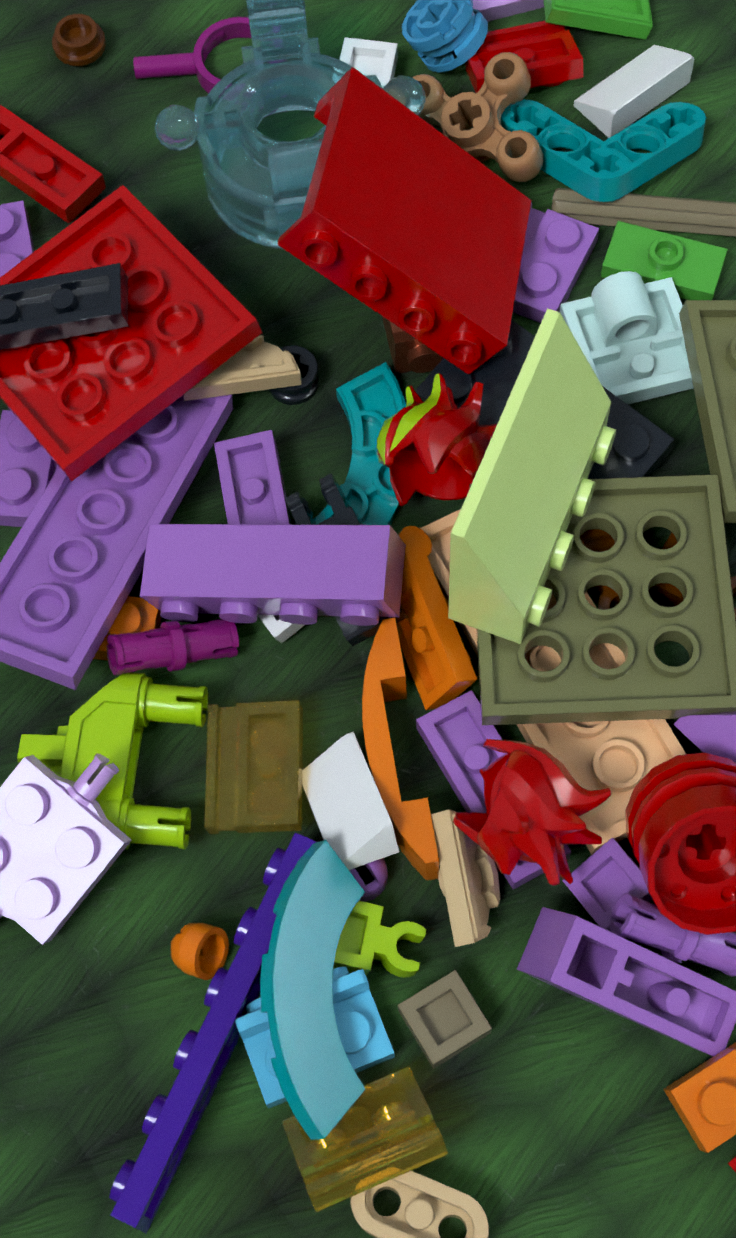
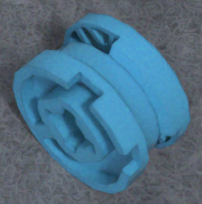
(443, 30)

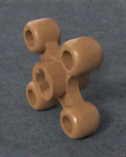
(504, 84)

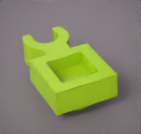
(368, 940)

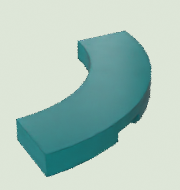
(367, 404)
(299, 990)

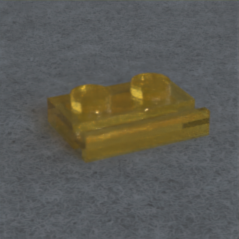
(254, 767)
(374, 1142)

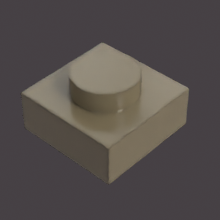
(444, 1019)

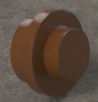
(78, 40)

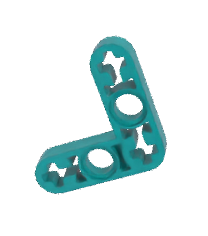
(609, 167)

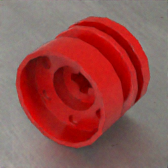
(686, 840)

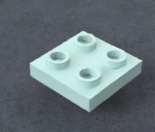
(632, 336)

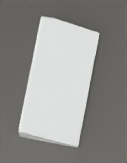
(635, 88)
(349, 804)

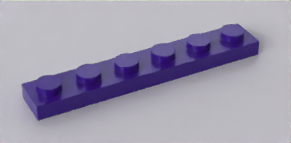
(202, 1056)

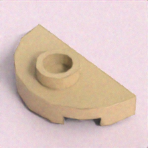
(251, 369)
(466, 880)

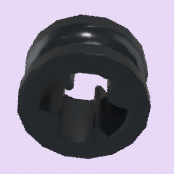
(309, 381)

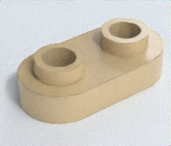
(421, 1209)

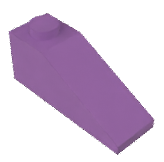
(629, 981)

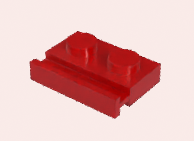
(543, 46)

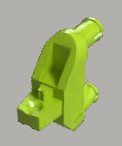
(113, 727)

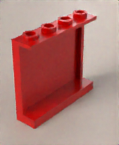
(411, 224)

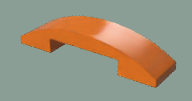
(384, 683)

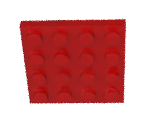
(103, 386)

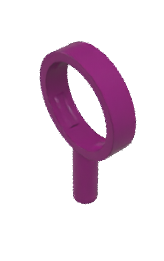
(193, 62)

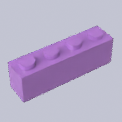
(274, 572)

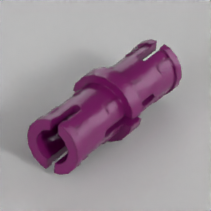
(172, 646)

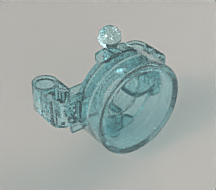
(248, 177)

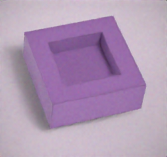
(604, 880)

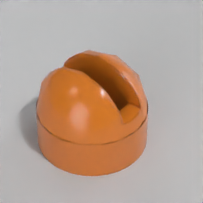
(200, 950)

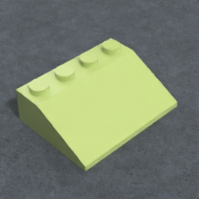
(529, 488)

